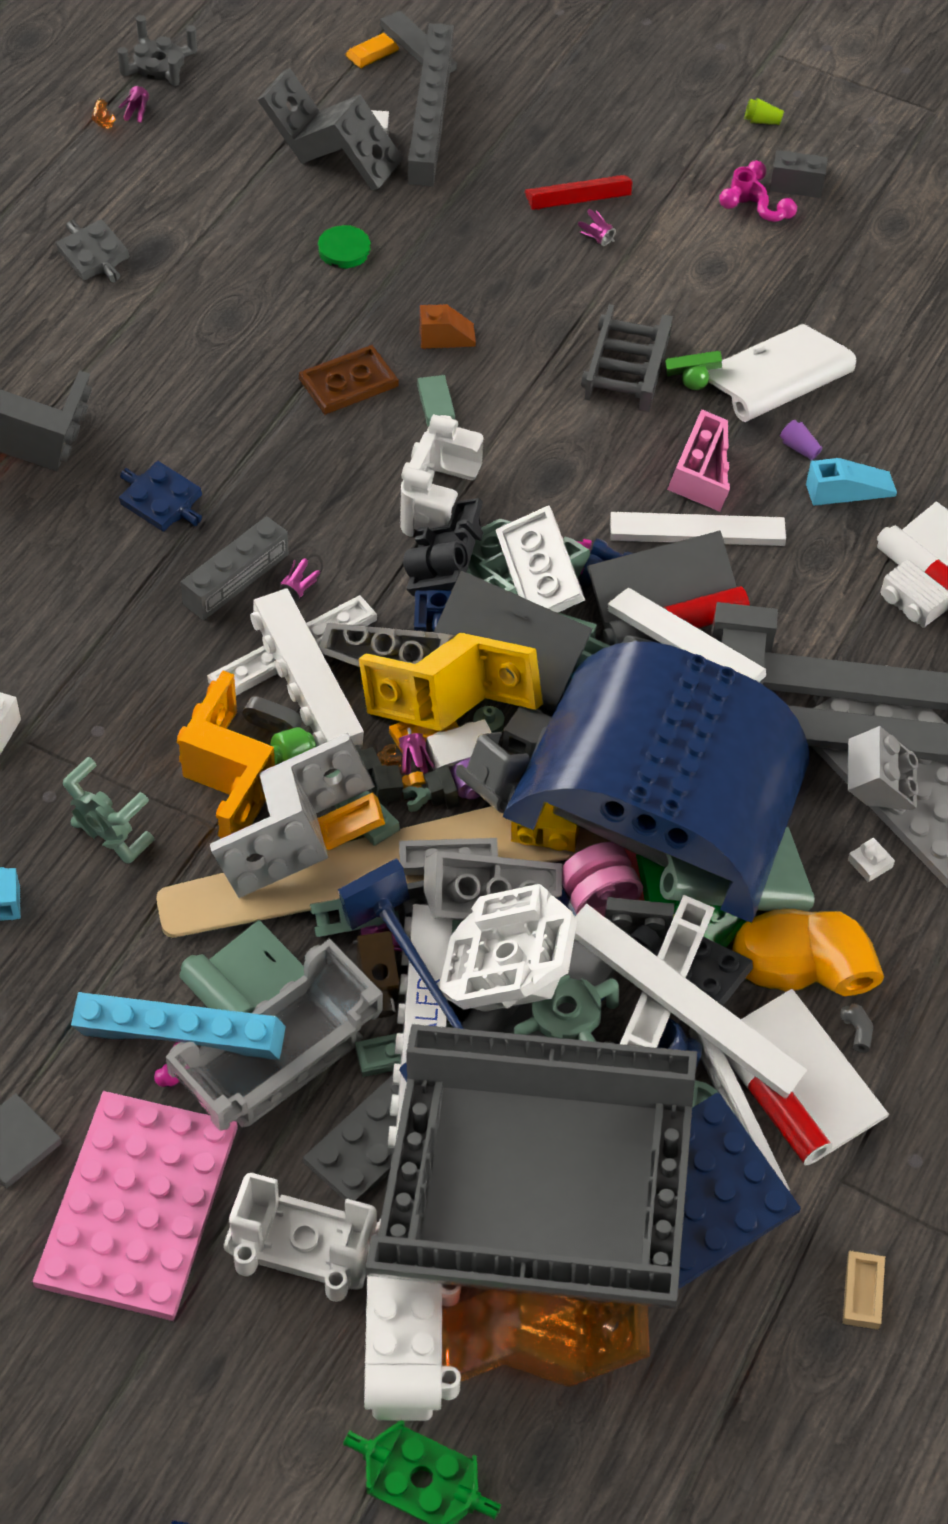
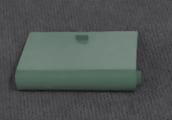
(785, 887)

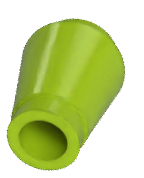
(763, 112)

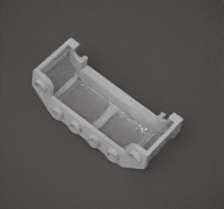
(321, 1027)

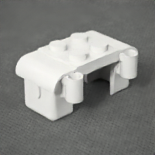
(443, 450)
(300, 1236)
(406, 1349)

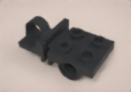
(444, 549)
(713, 969)

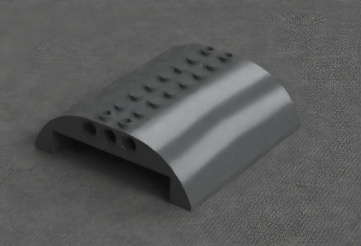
(539, 1167)

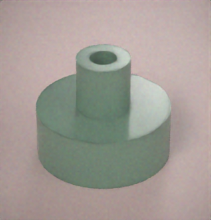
(493, 717)

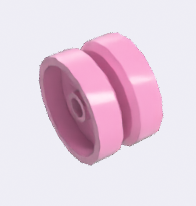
(599, 874)

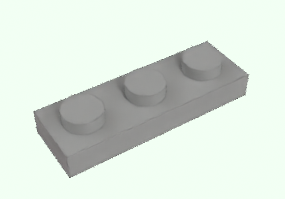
(416, 851)

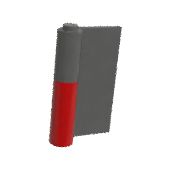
(678, 576)

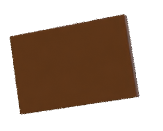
(348, 379)

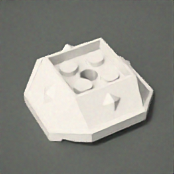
(509, 950)

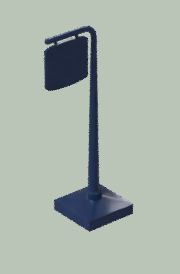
(375, 897)

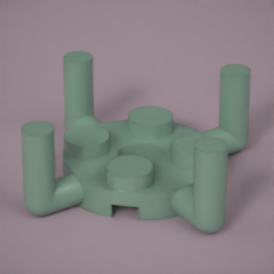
(97, 816)
(582, 1020)

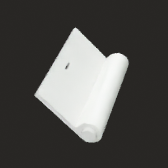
(781, 370)

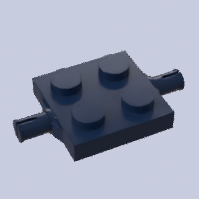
(160, 496)

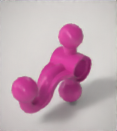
(746, 187)

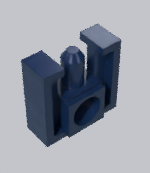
(429, 608)

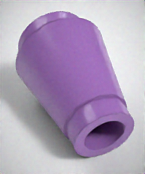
(800, 439)

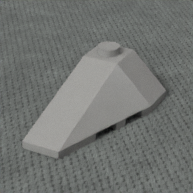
(458, 880)

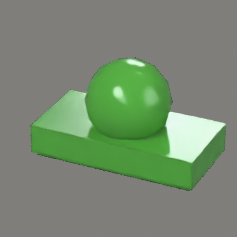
(694, 368)

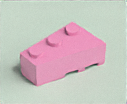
(704, 464)

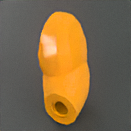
(808, 947)

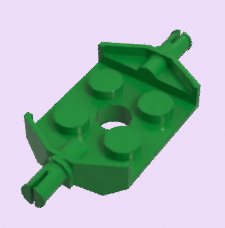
(401, 1453)

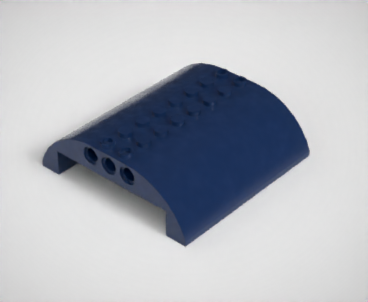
(673, 760)

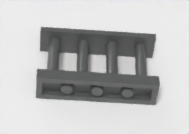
(648, 371)

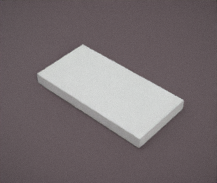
(540, 561)

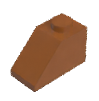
(444, 328)

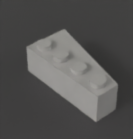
(353, 641)

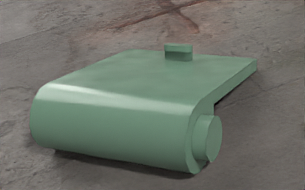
(241, 972)

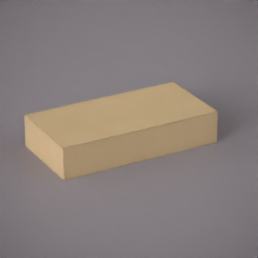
(863, 1290)

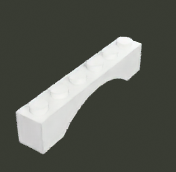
(678, 952)

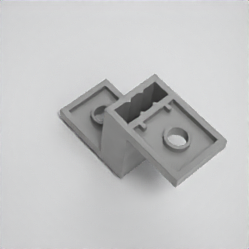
(292, 833)

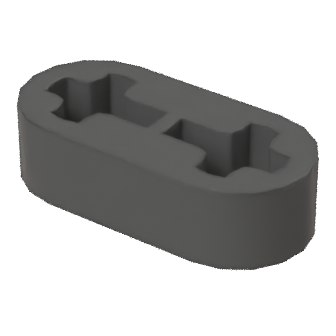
(270, 715)

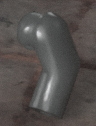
(864, 1027)

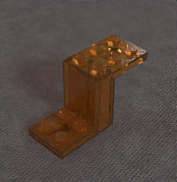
(543, 1335)

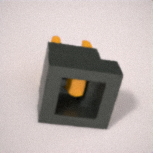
(389, 784)

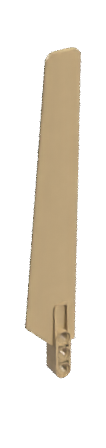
(214, 905)

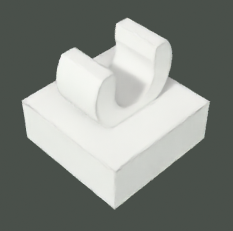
(871, 860)

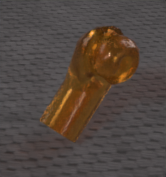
(100, 115)

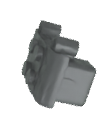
(494, 771)

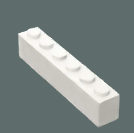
(304, 669)

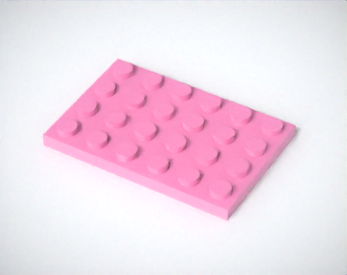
(135, 1206)

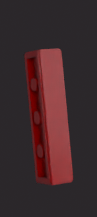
(579, 192)

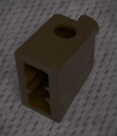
(378, 963)

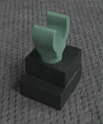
(439, 788)

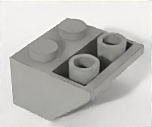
(882, 770)

